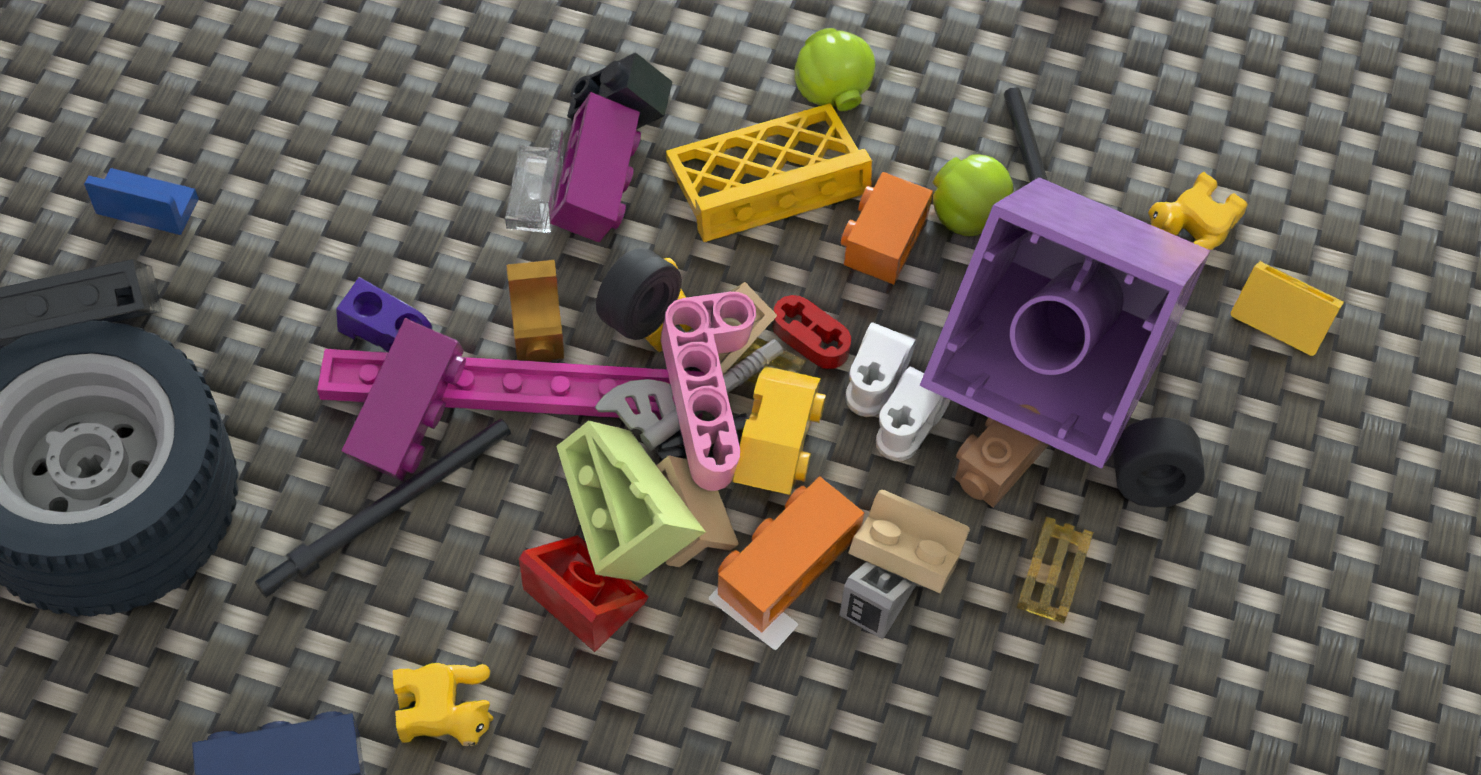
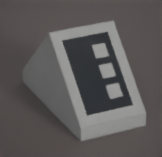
(874, 598)

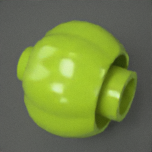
(834, 69)
(969, 191)

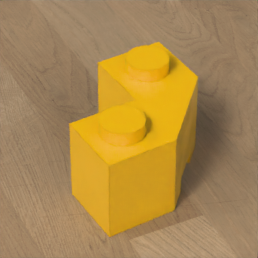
(777, 430)

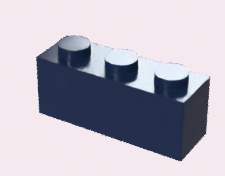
(314, 747)

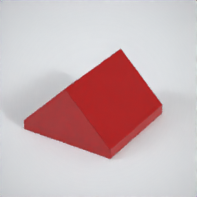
(566, 585)

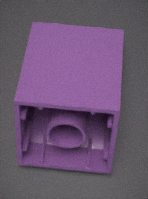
(1063, 316)

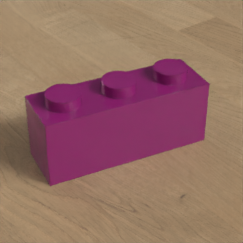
(596, 168)
(405, 400)

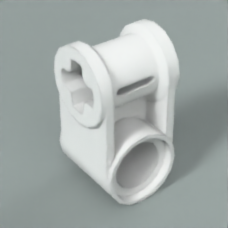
(877, 369)
(908, 417)

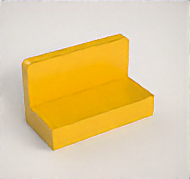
(1286, 308)

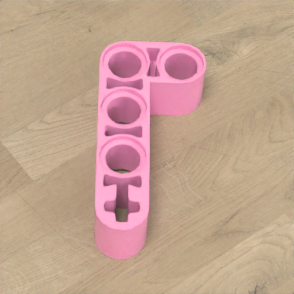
(708, 391)

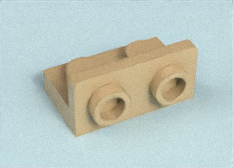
(910, 541)

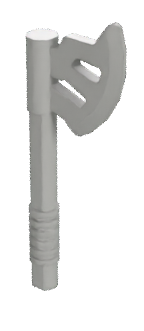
(656, 430)

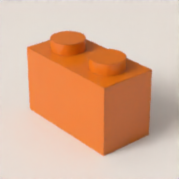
(886, 228)

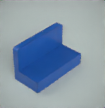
(142, 200)

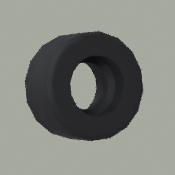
(1158, 462)

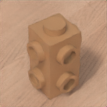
(996, 460)

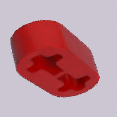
(813, 329)

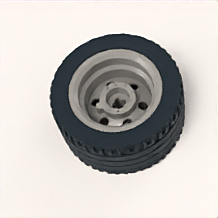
(112, 513)

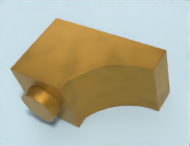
(535, 311)

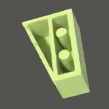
(623, 502)

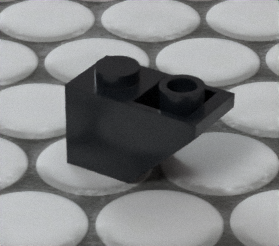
(629, 83)

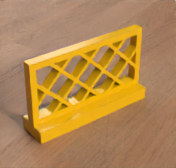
(779, 192)

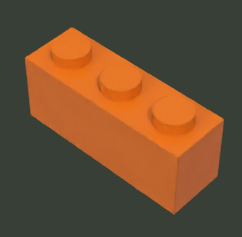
(788, 553)

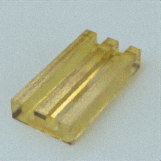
(1065, 535)

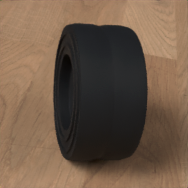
(638, 293)

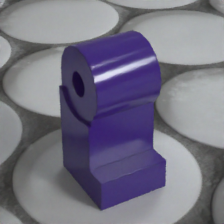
(374, 314)

